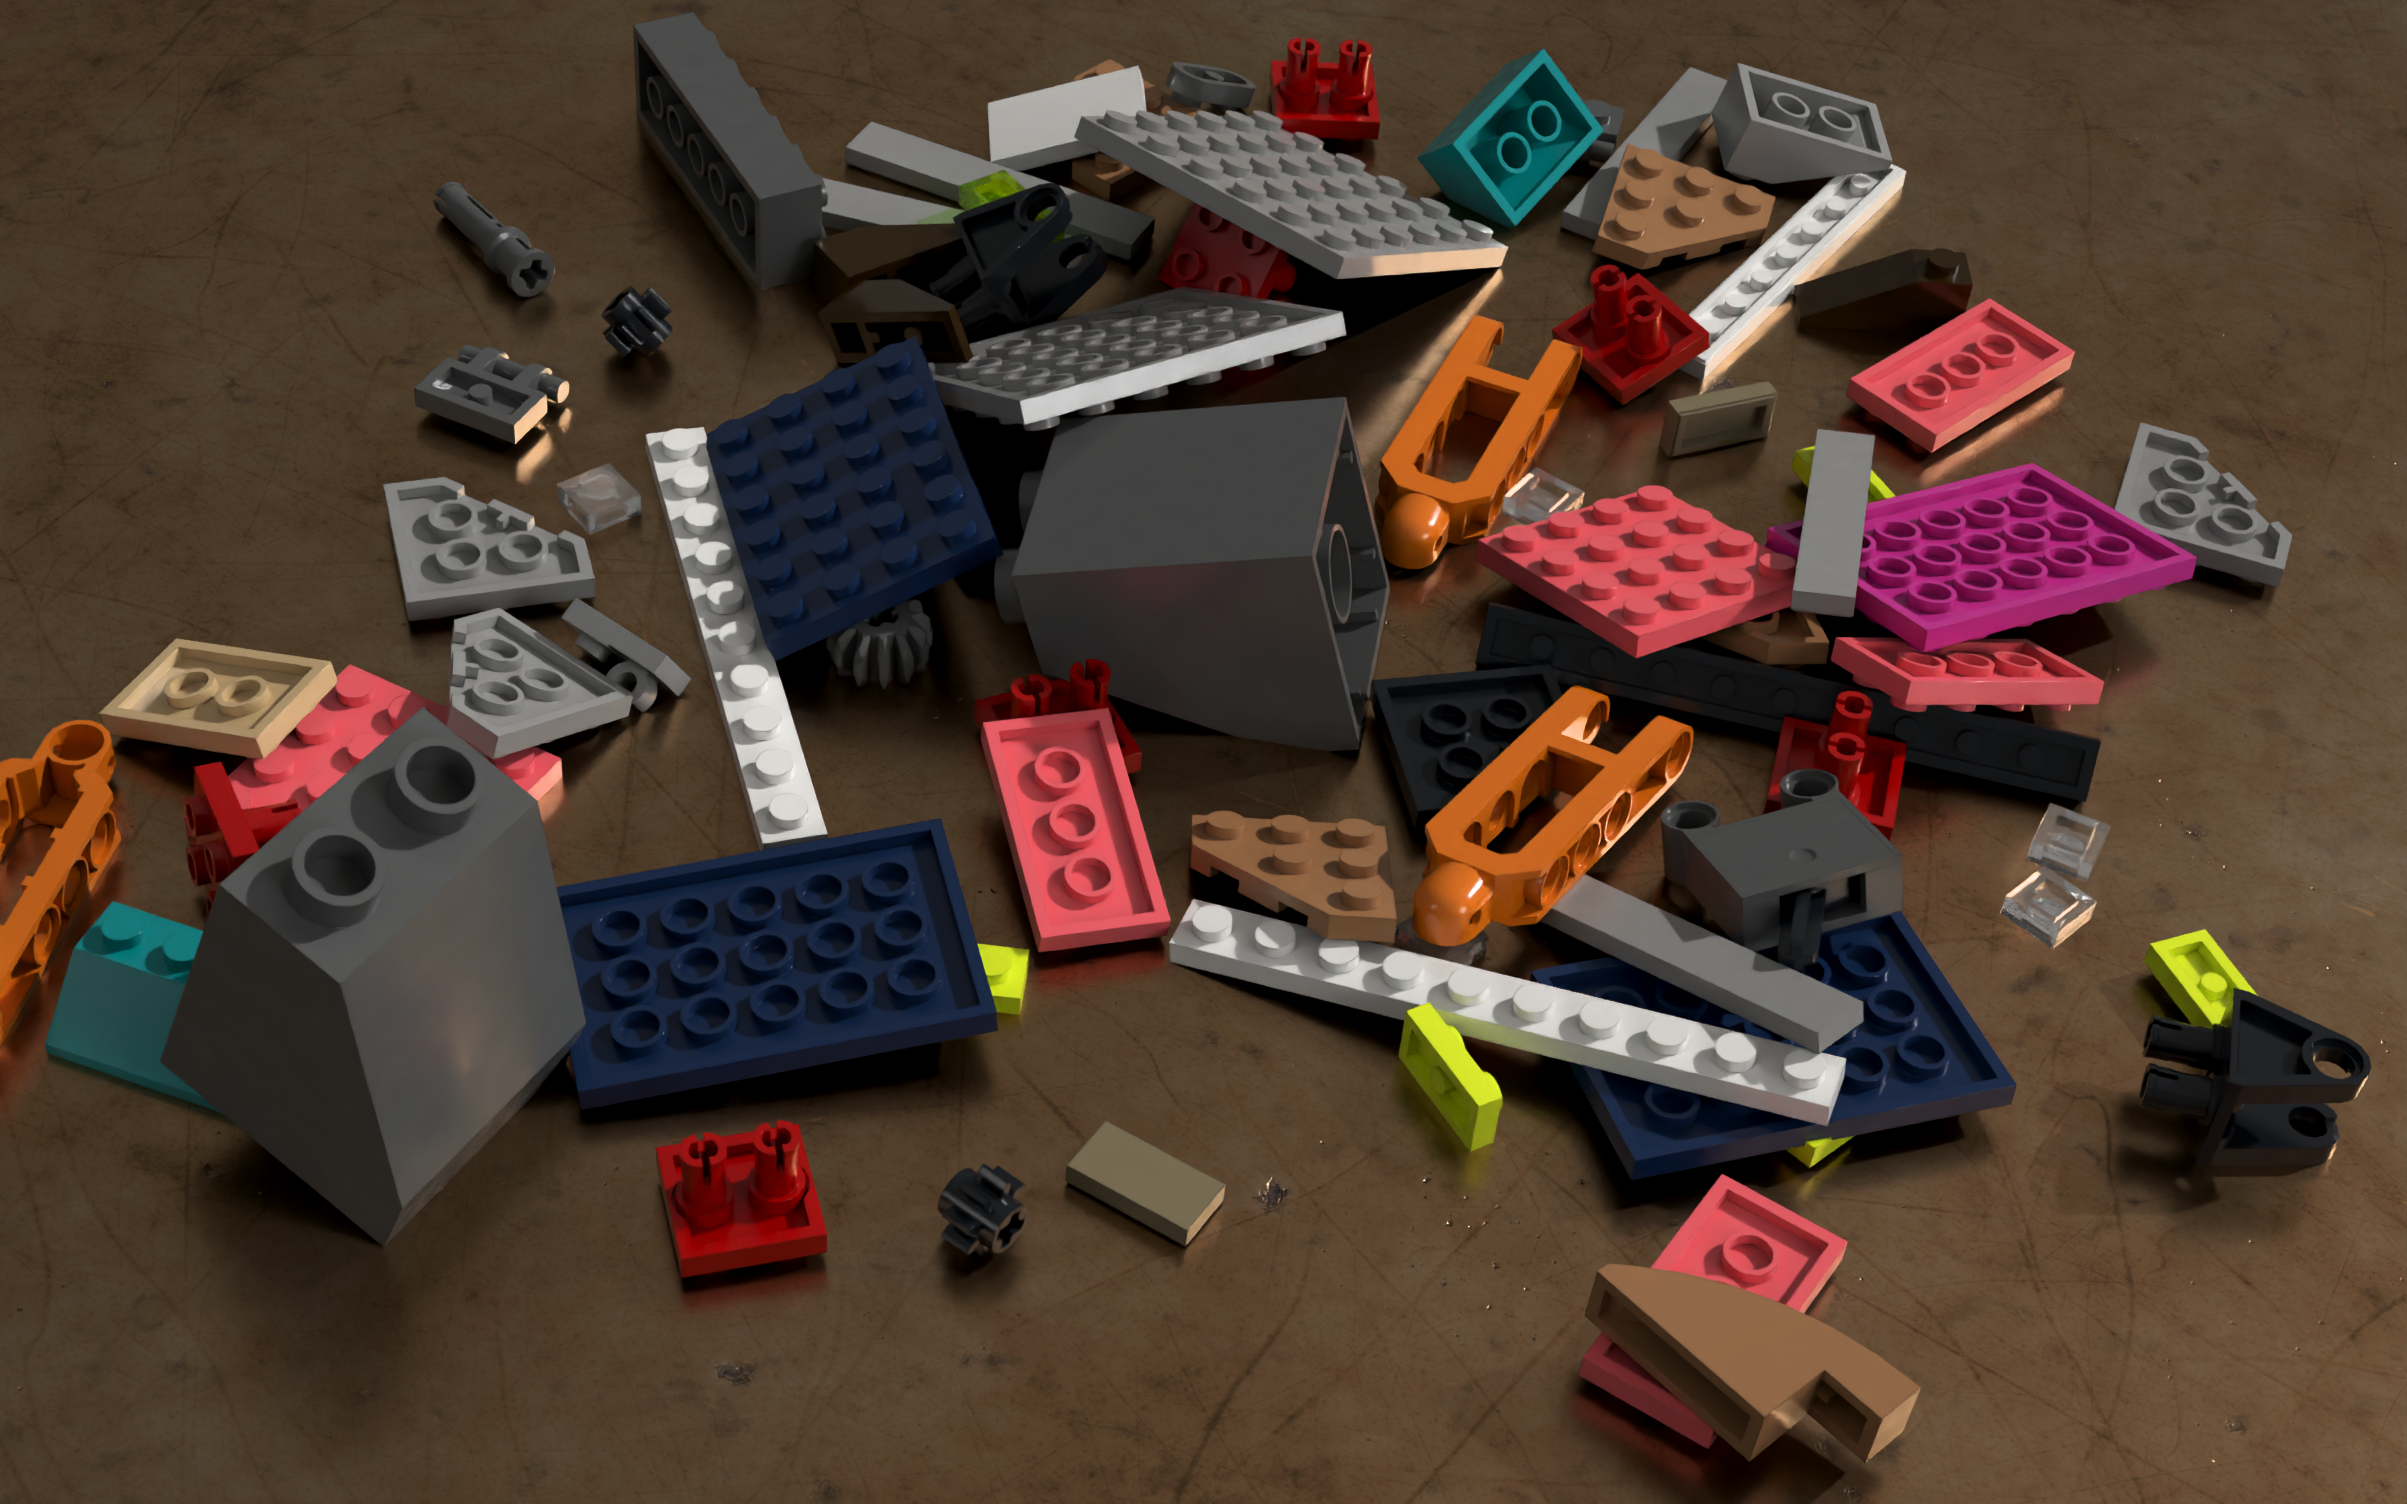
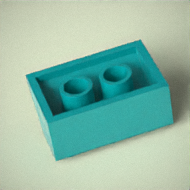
(1512, 141)
(124, 998)

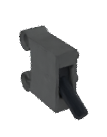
(1787, 870)

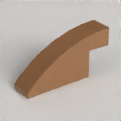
(1750, 1360)

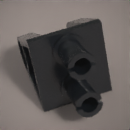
(1016, 263)
(2253, 1082)

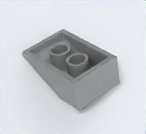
(1794, 130)

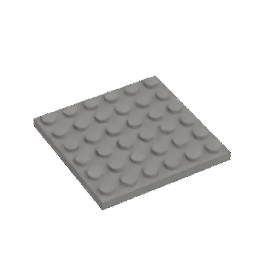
(1294, 192)
(1128, 352)

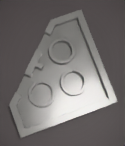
(2198, 509)
(478, 555)
(520, 688)

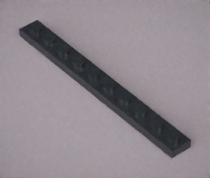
(1764, 693)

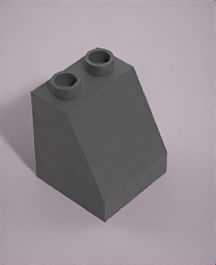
(1209, 566)
(385, 978)

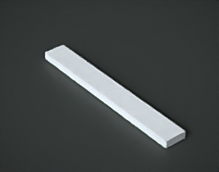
(1787, 260)

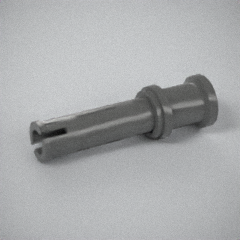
(503, 247)

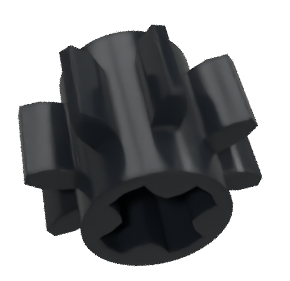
(636, 321)
(983, 1210)

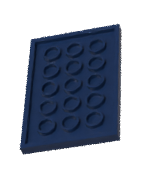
(849, 498)
(772, 963)
(1904, 1064)

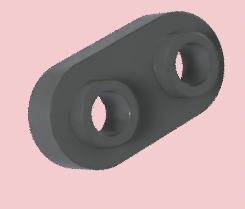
(1210, 85)

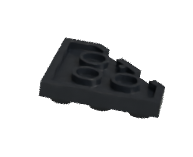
(1454, 725)

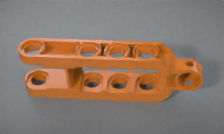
(1429, 512)
(1554, 752)
(65, 793)

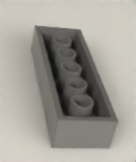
(728, 150)

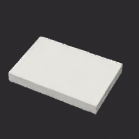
(1042, 124)

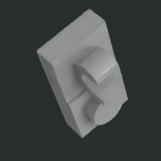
(637, 659)

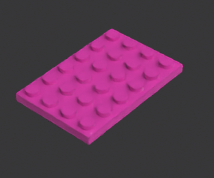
(1996, 556)

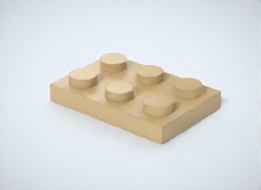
(219, 698)

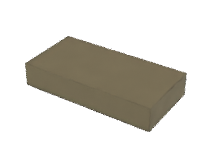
(1718, 418)
(1145, 1183)

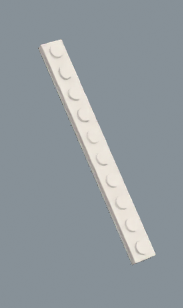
(738, 661)
(1513, 1012)

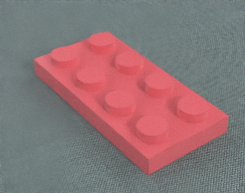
(1959, 374)
(1967, 674)
(1074, 830)
(1734, 1241)

